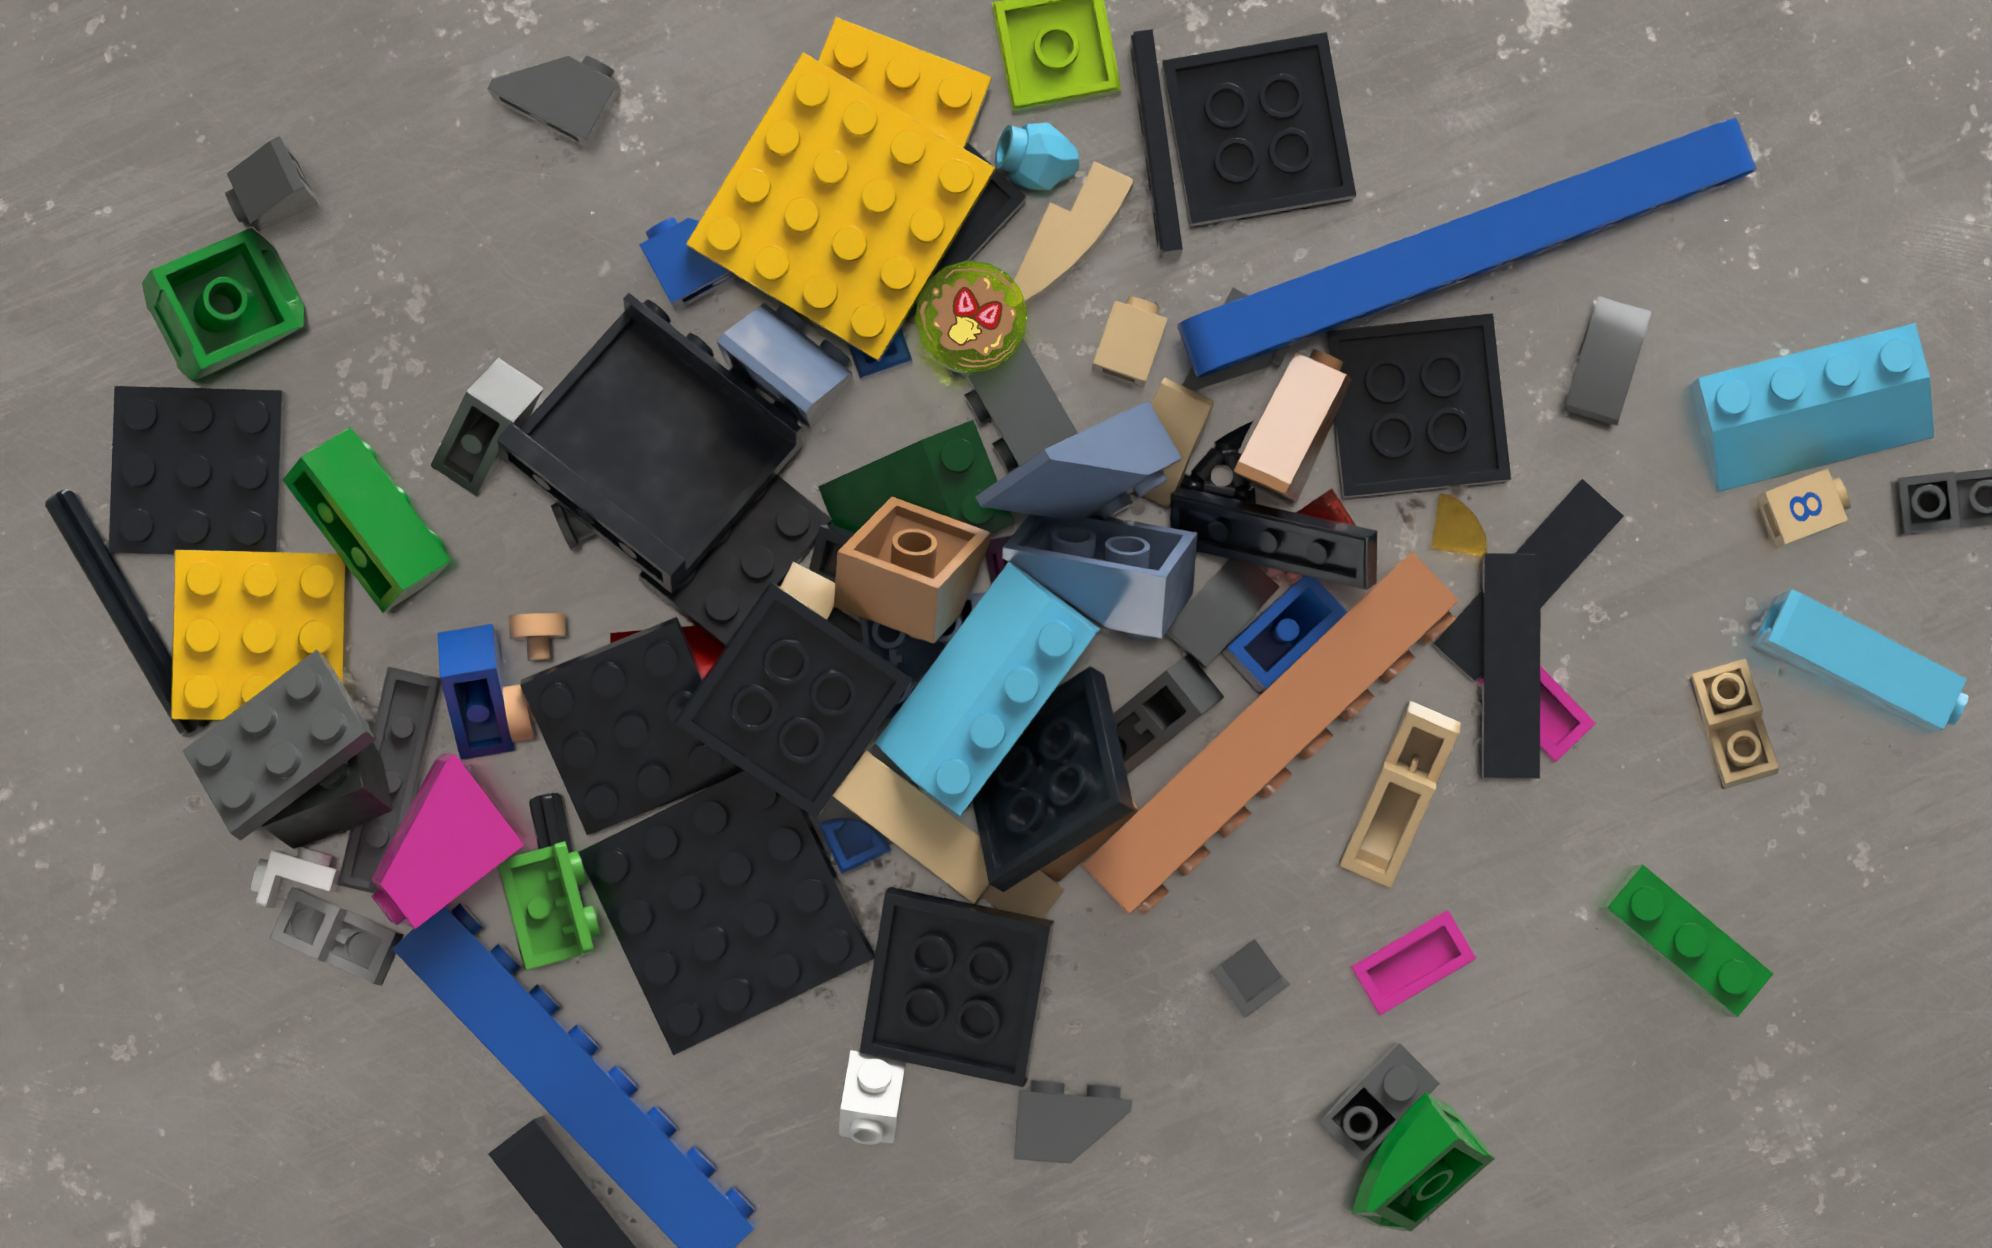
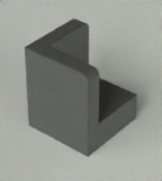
(1249, 979)

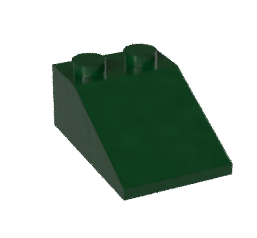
(934, 473)

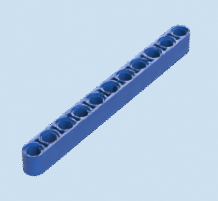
(1466, 247)

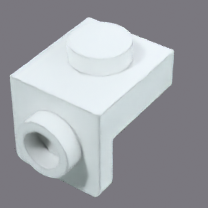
(307, 868)
(871, 1098)

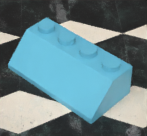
(1815, 407)
(985, 688)

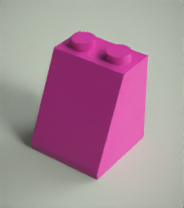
(441, 845)

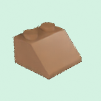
(909, 569)

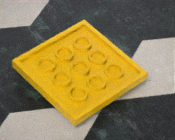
(841, 206)

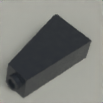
(560, 1189)

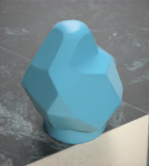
(1036, 156)

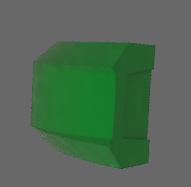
(223, 302)
(1419, 1166)

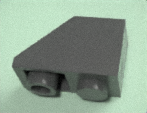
(1377, 1101)
(1064, 1125)

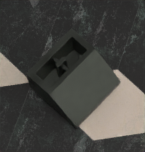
(339, 801)

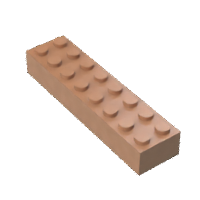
(1272, 731)

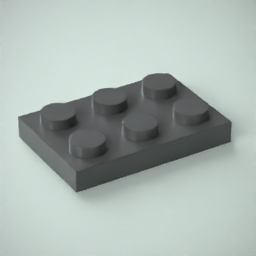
(278, 745)

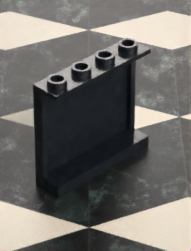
(654, 443)

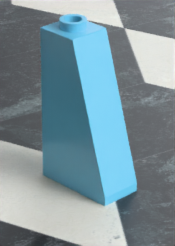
(1860, 661)

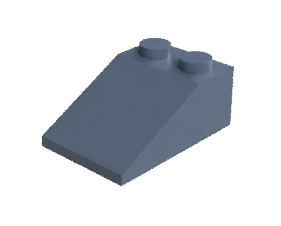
(787, 362)
(1090, 470)
(1111, 569)

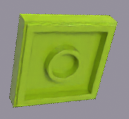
(1055, 51)

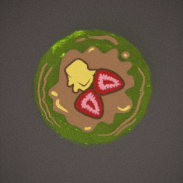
(971, 317)

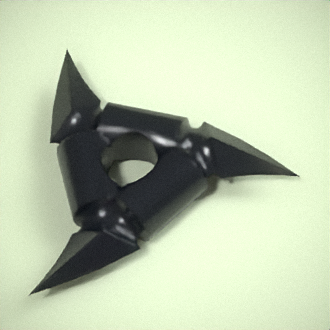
(1225, 455)

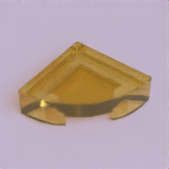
(1457, 528)

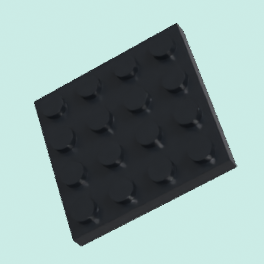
(725, 908)

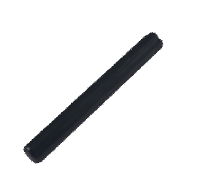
(118, 600)

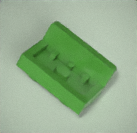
(548, 906)

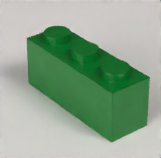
(367, 519)
(1686, 941)

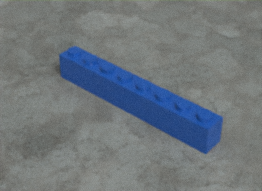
(572, 1084)

